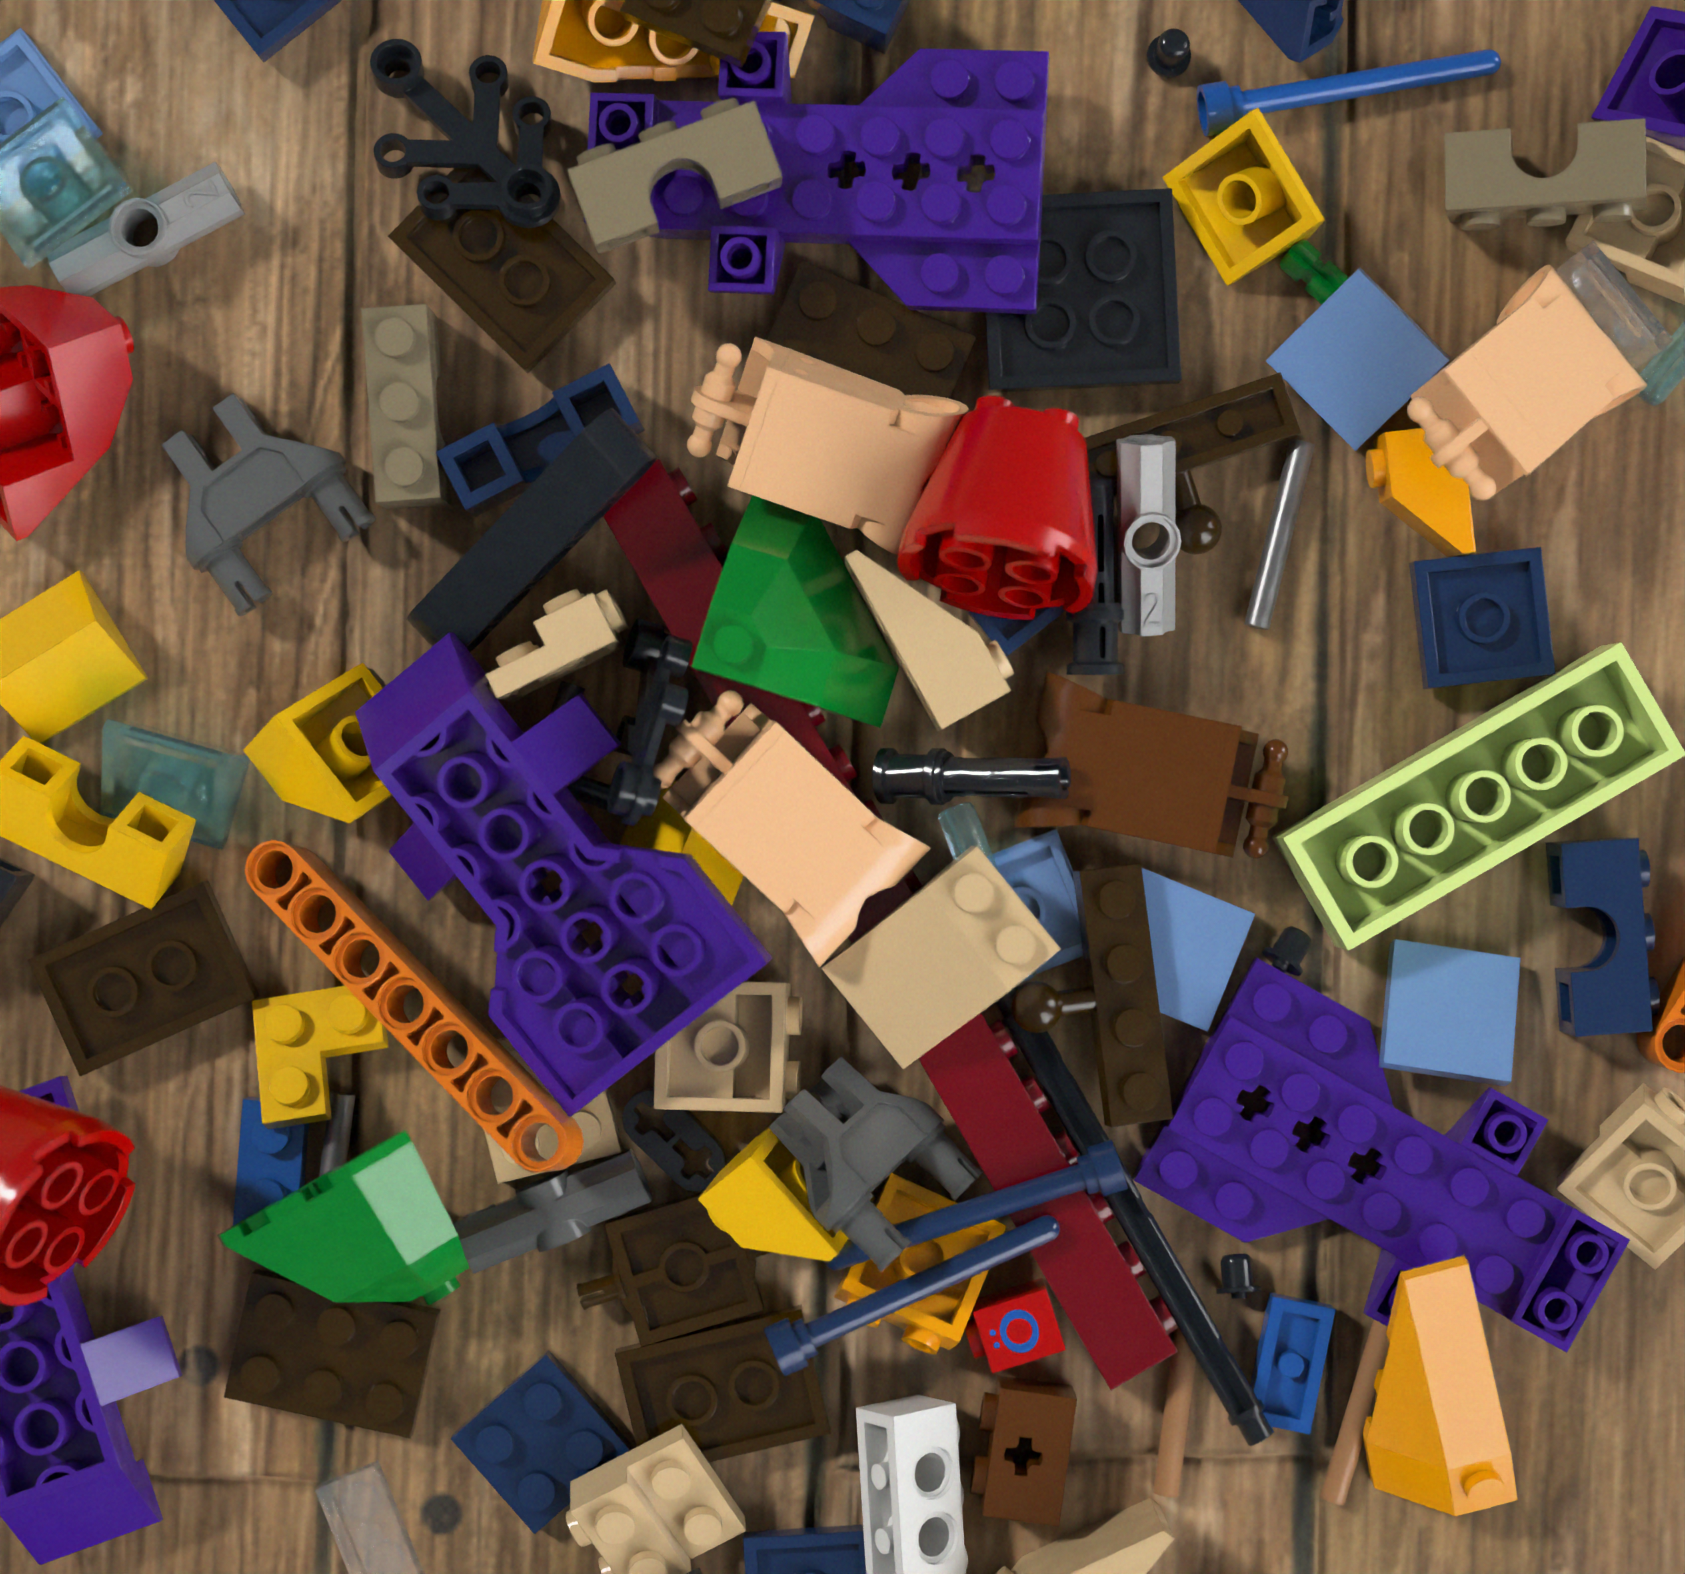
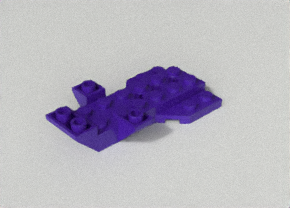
(927, 244)
(496, 813)
(1428, 1191)
(62, 1437)

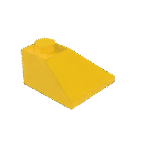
(317, 751)
(766, 1203)

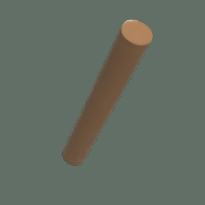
(1359, 1406)
(1175, 1419)

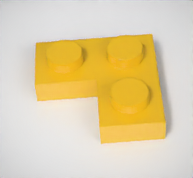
(292, 1047)

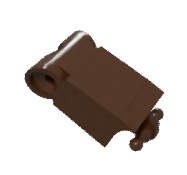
(1155, 773)

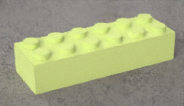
(1479, 795)

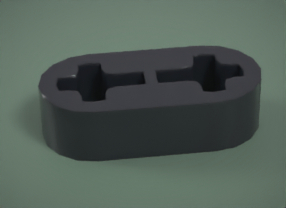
(664, 1151)

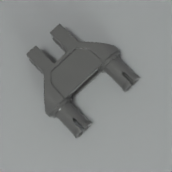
(250, 492)
(852, 1141)

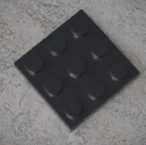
(1100, 300)

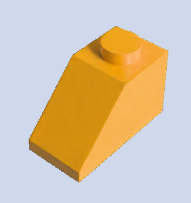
(1420, 492)

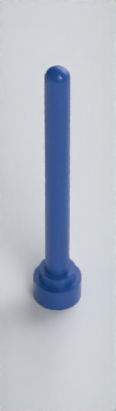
(1224, 105)

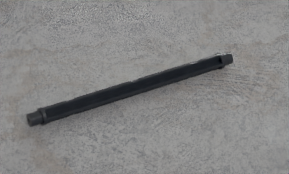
(1144, 1235)

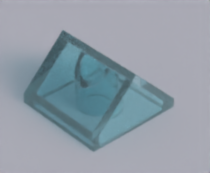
(54, 182)
(175, 771)

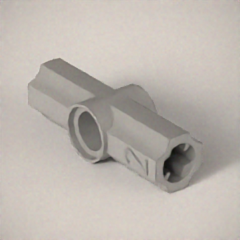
(183, 215)
(1143, 497)

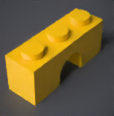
(44, 813)

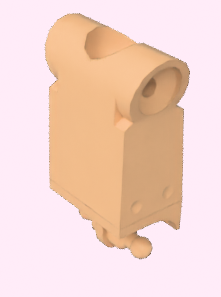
(1522, 388)
(822, 438)
(783, 821)

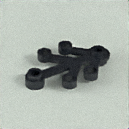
(468, 143)
(659, 703)

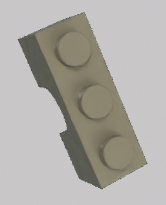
(723, 148)
(1601, 180)
(402, 406)

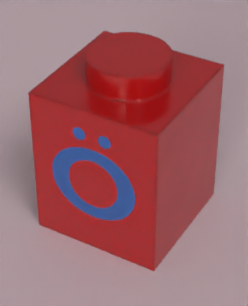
(1014, 1326)

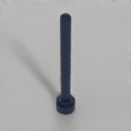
(1095, 1172)
(798, 1341)

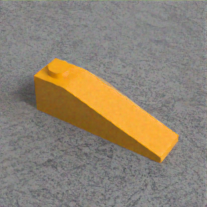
(602, 47)
(1437, 1406)

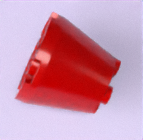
(1007, 515)
(58, 1192)

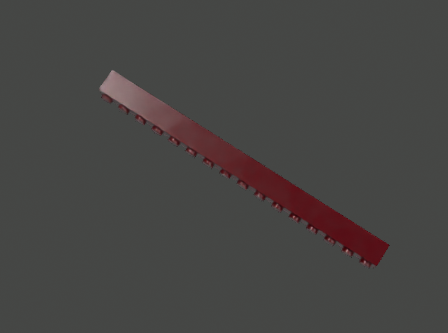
(971, 1065)

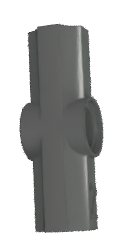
(553, 1211)

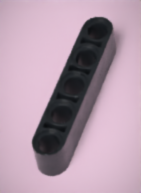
(535, 532)

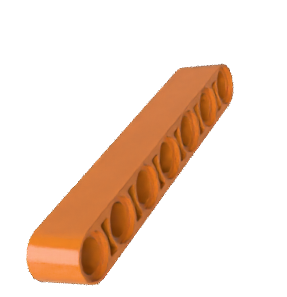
(384, 996)

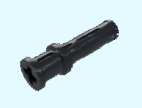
(1097, 624)
(942, 776)

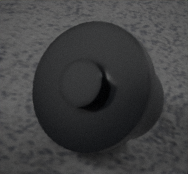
(1169, 53)
(1289, 950)
(1237, 1276)

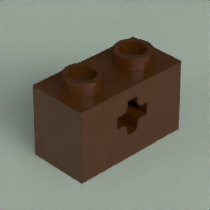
(1032, 1487)

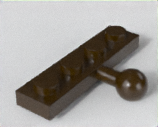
(1204, 435)
(1118, 995)

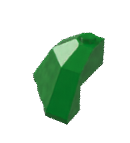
(795, 620)
(360, 1231)

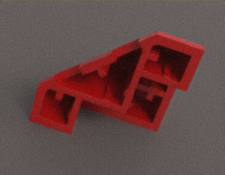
(59, 397)

